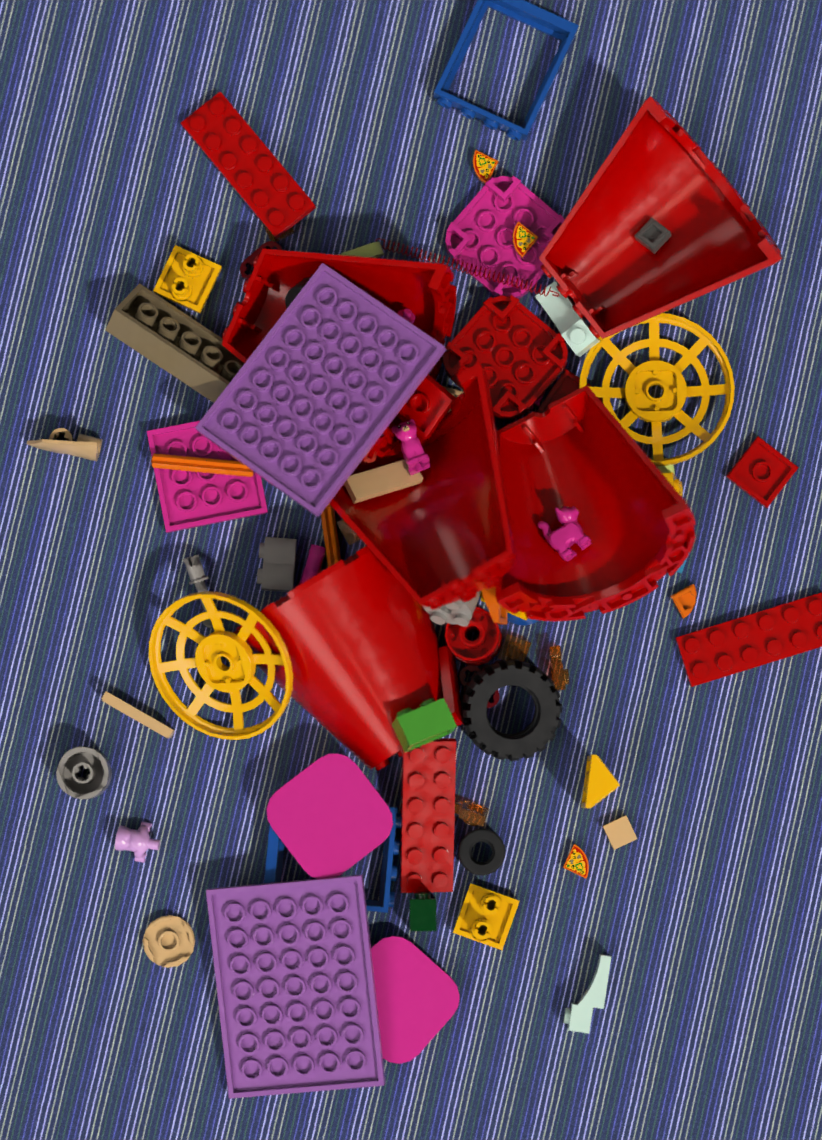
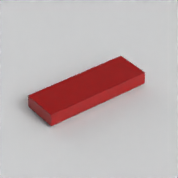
(450, 683)

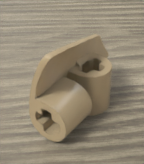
(85, 446)

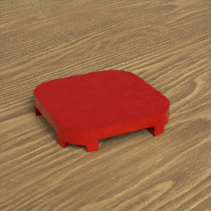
(515, 350)

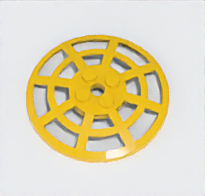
(670, 380)
(214, 672)

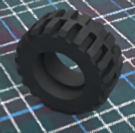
(540, 729)

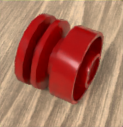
(477, 651)

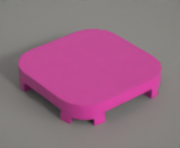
(485, 235)
(329, 816)
(411, 997)

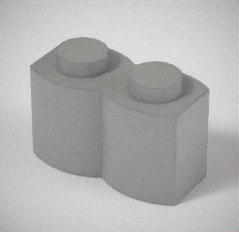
(278, 564)

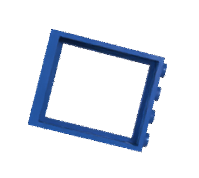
(529, 15)
(275, 855)

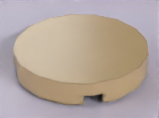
(169, 941)

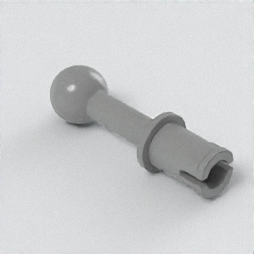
(197, 577)

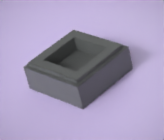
(652, 235)

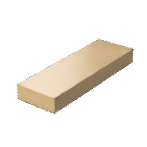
(381, 481)
(137, 715)

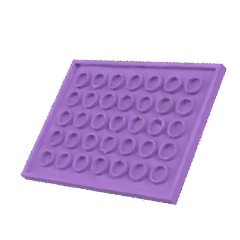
(320, 389)
(295, 986)

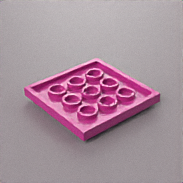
(198, 497)

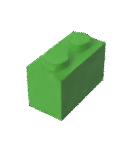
(423, 724)

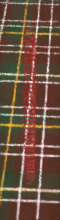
(465, 269)

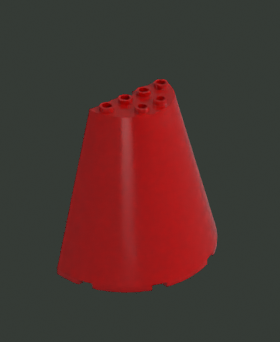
(663, 176)
(394, 283)
(624, 503)
(453, 527)
(355, 653)

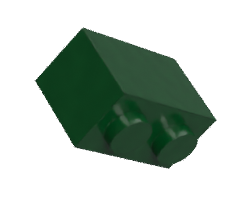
(422, 912)

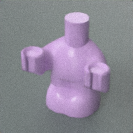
(136, 841)

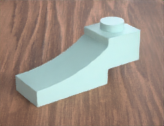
(569, 323)
(580, 1013)

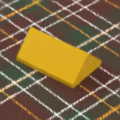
(597, 782)

